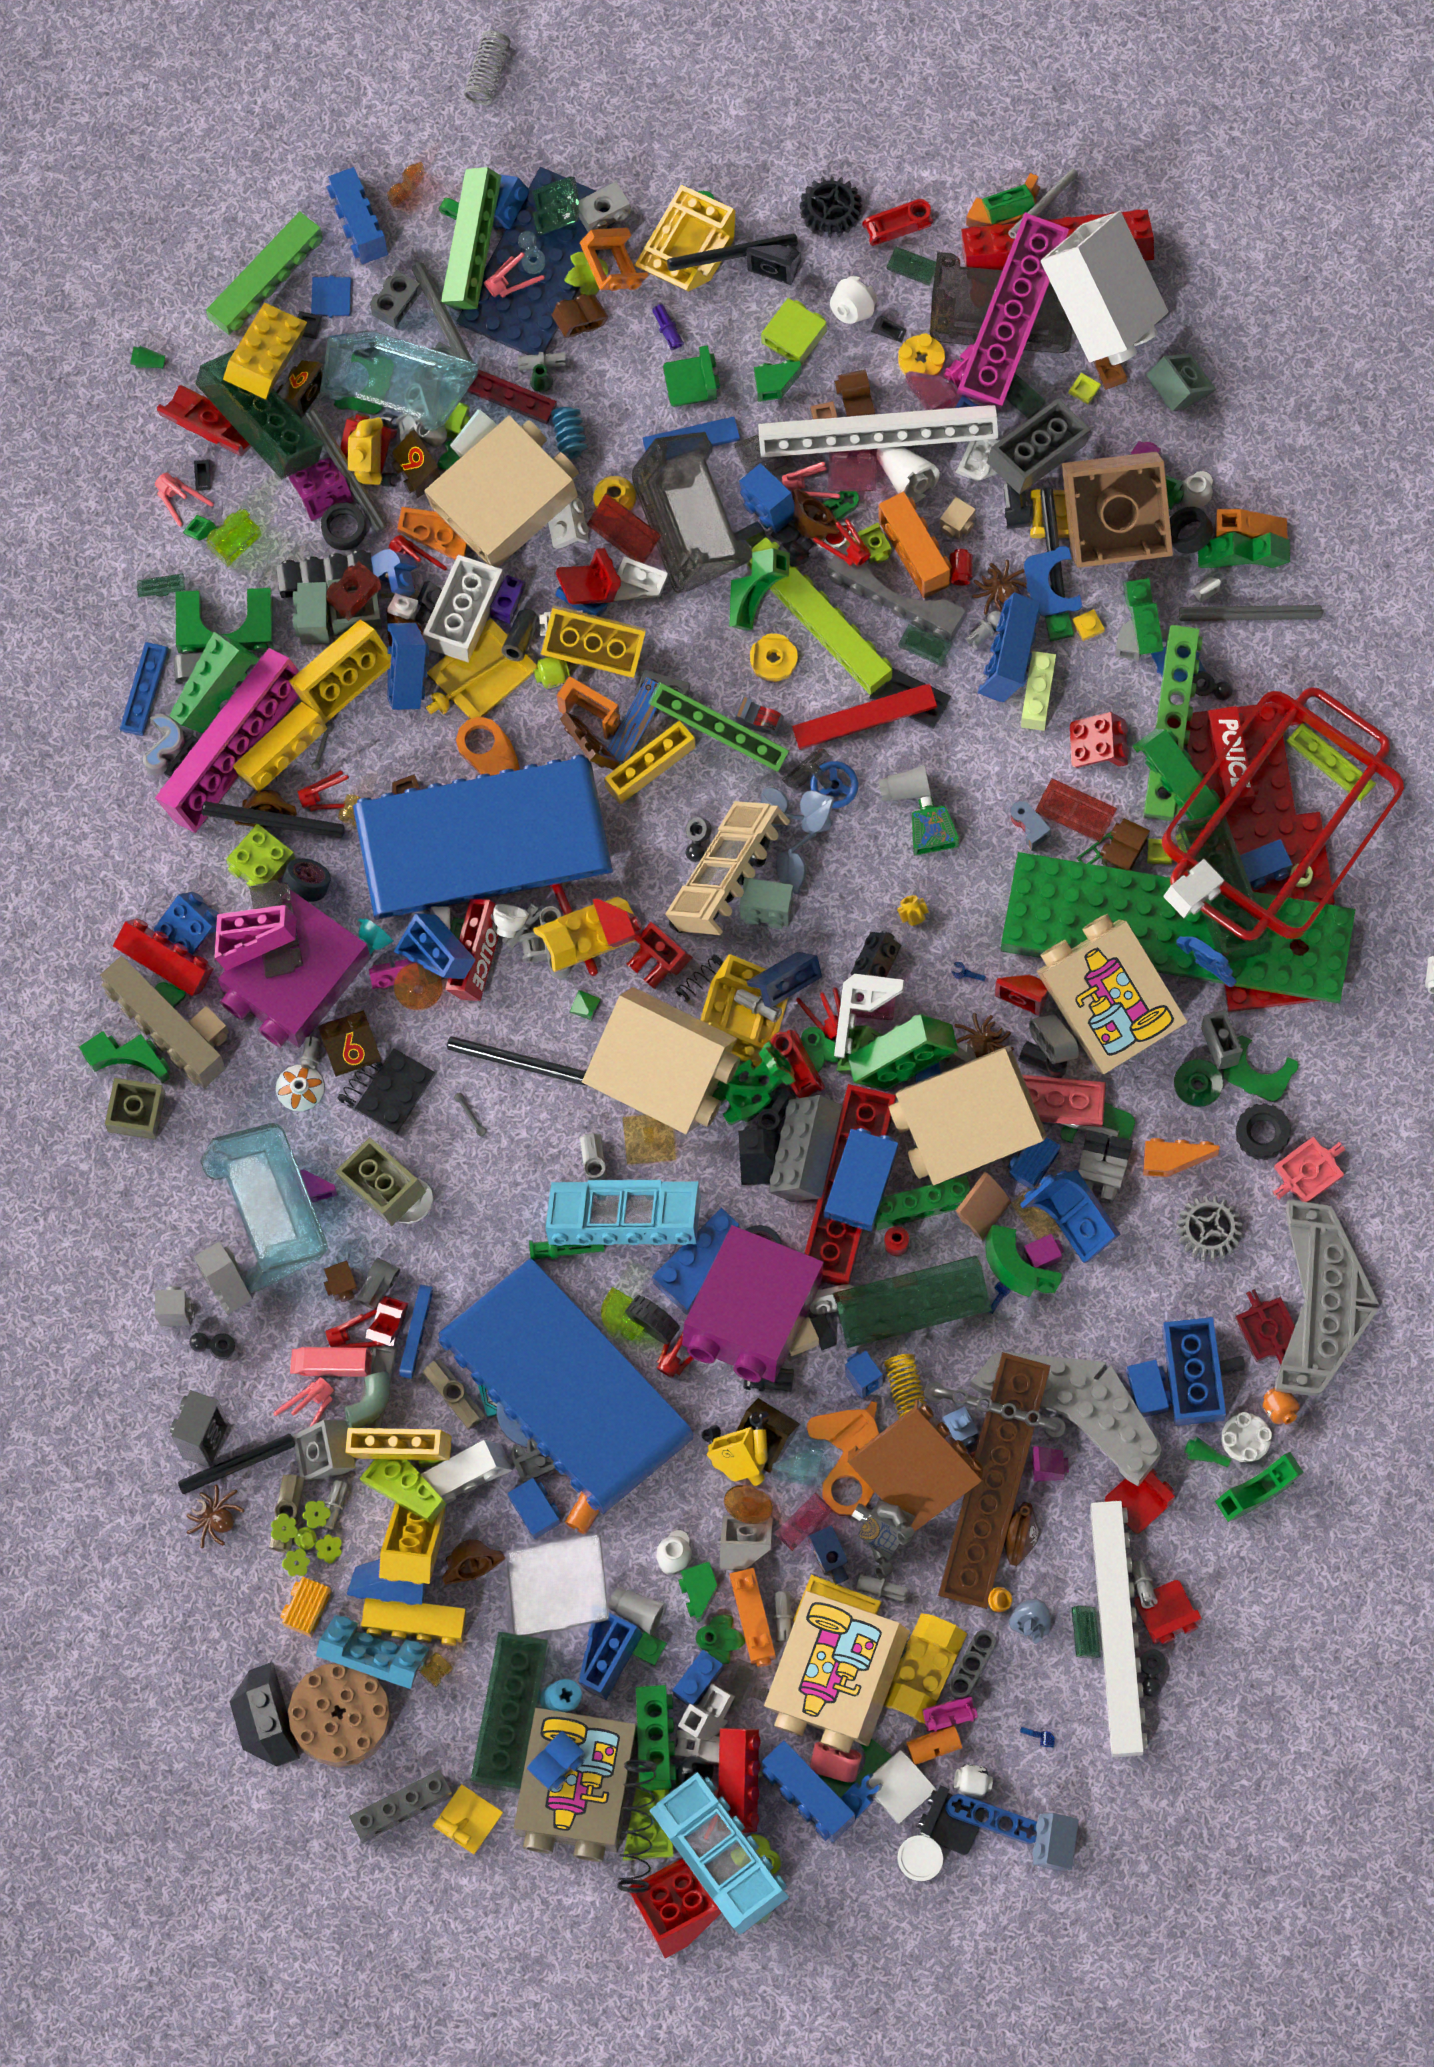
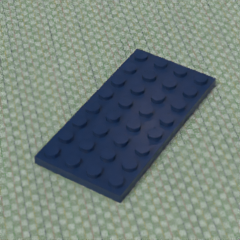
(525, 316)

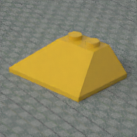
(688, 227)
(735, 1019)

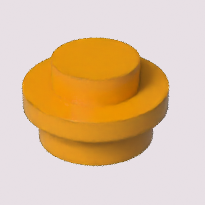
(1000, 1599)

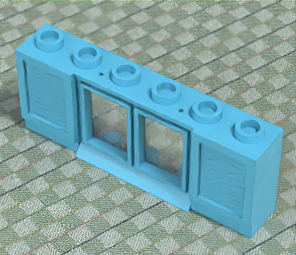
(623, 1212)
(720, 1852)

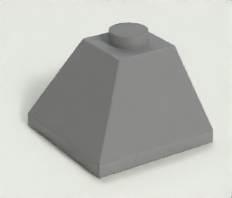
(743, 1542)

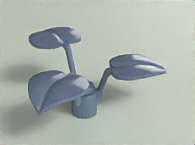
(815, 819)

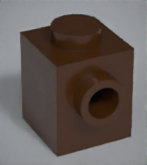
(340, 1282)

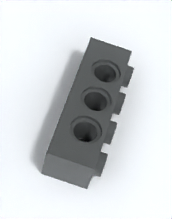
(401, 1806)

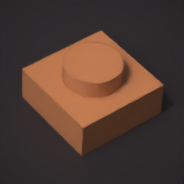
(823, 411)

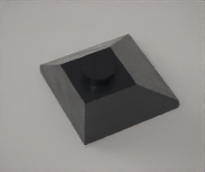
(774, 262)
(757, 1155)

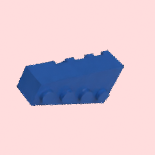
(358, 216)
(1011, 648)
(688, 1268)

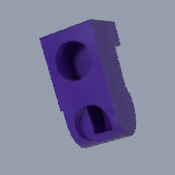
(507, 599)

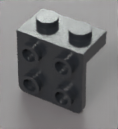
(946, 1830)

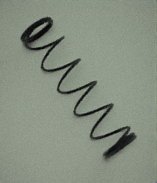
(625, 1881)

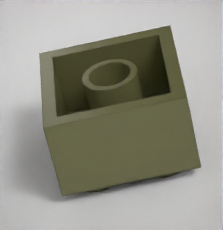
(135, 1108)

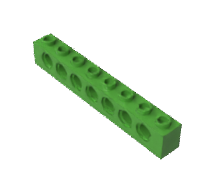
(1178, 638)

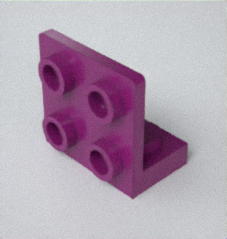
(321, 487)

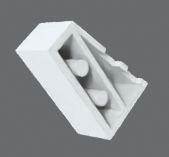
(468, 1470)

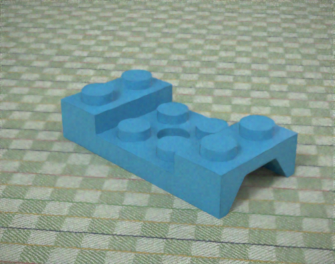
(370, 1655)

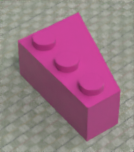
(252, 933)

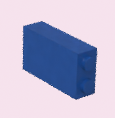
(861, 1179)

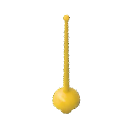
(441, 702)

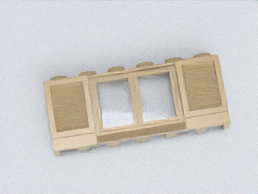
(722, 864)

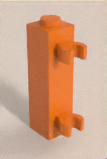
(752, 1617)

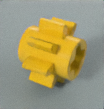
(912, 910)

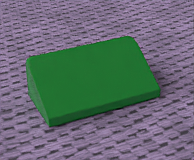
(1008, 204)

